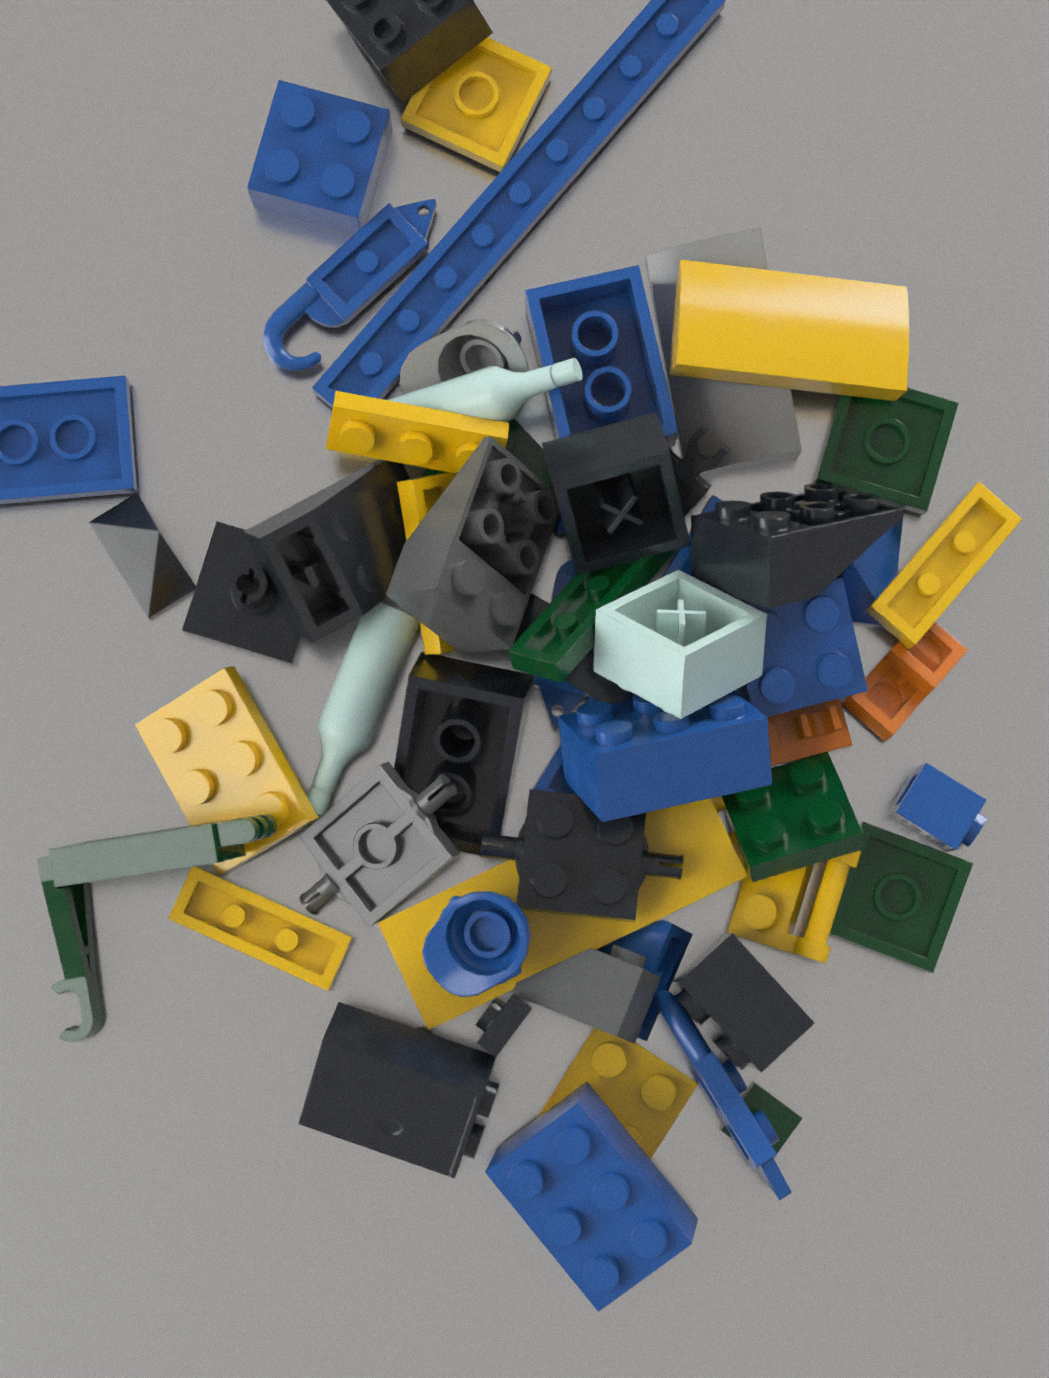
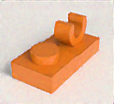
(807, 732)

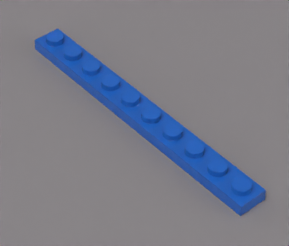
(518, 196)

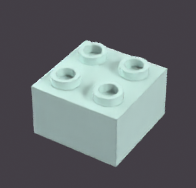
(679, 643)

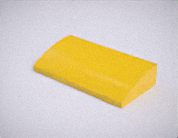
(790, 331)

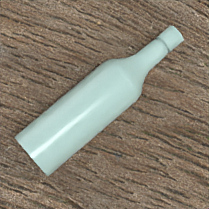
(493, 390)
(360, 694)

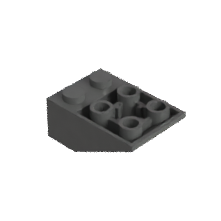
(478, 552)

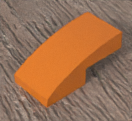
(904, 680)

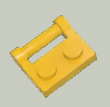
(770, 909)

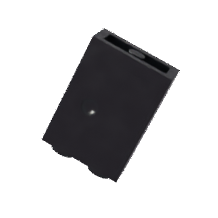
(399, 1090)

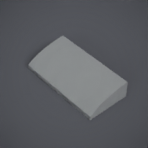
(748, 418)

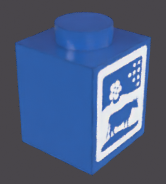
(939, 809)

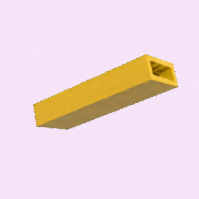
(690, 829)

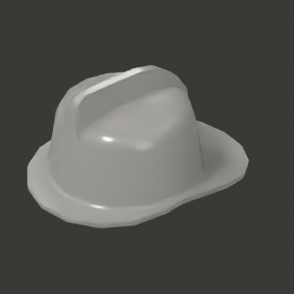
(462, 351)

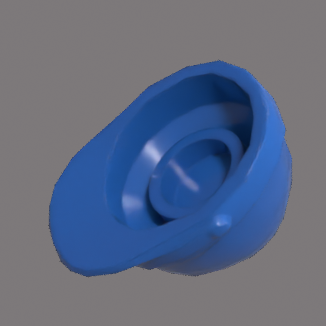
(477, 943)

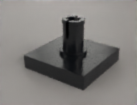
(237, 603)

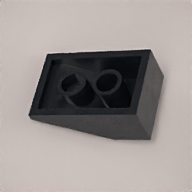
(471, 728)

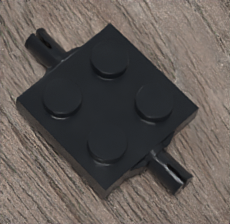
(577, 862)

